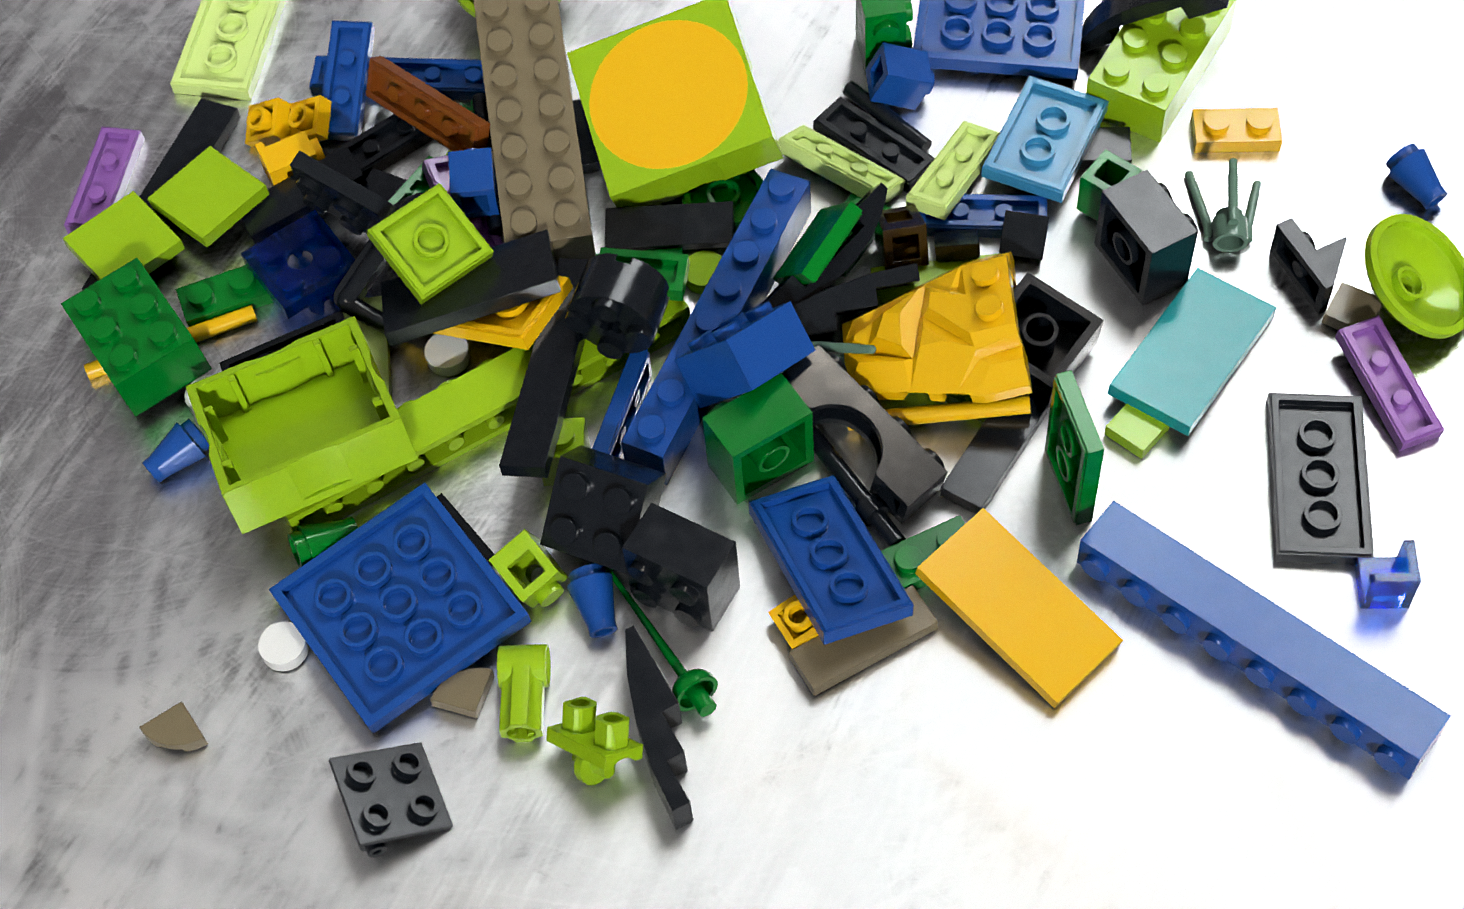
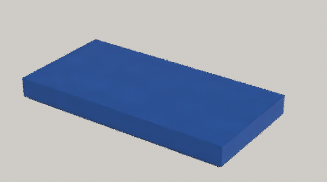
(830, 559)

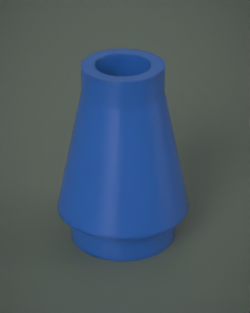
(1415, 173)
(177, 450)
(594, 598)

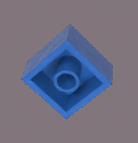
(744, 352)

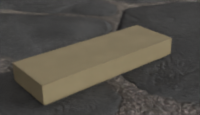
(830, 664)

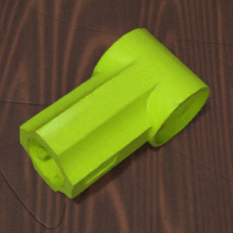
(522, 677)

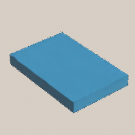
(1045, 139)

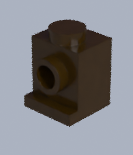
(902, 237)

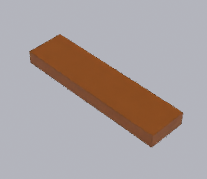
(425, 107)

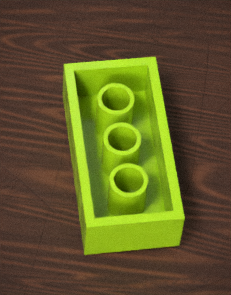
(1156, 67)

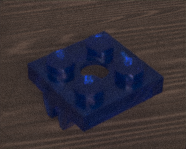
(306, 287)

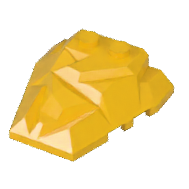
(945, 337)

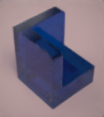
(1388, 580)

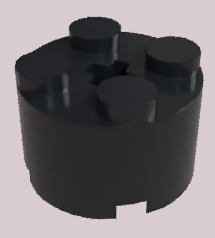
(618, 305)

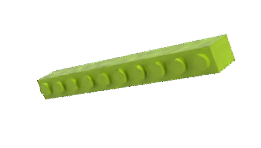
(469, 413)

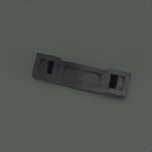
(1107, 17)
(872, 206)

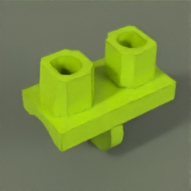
(593, 740)

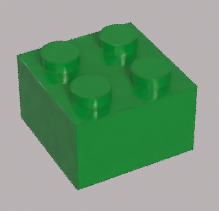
(759, 438)

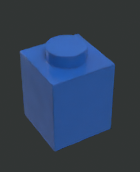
(899, 76)
(474, 182)

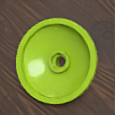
(1416, 275)

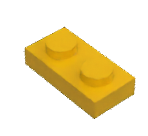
(1236, 130)

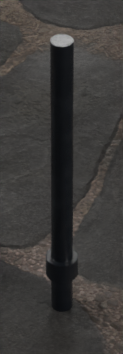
(868, 506)

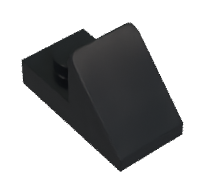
(1308, 267)

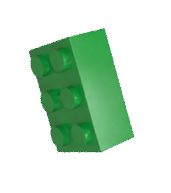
(136, 336)

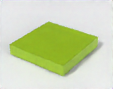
(208, 196)
(122, 234)
(430, 243)

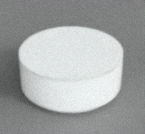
(447, 355)
(282, 646)

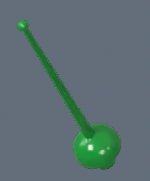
(692, 687)

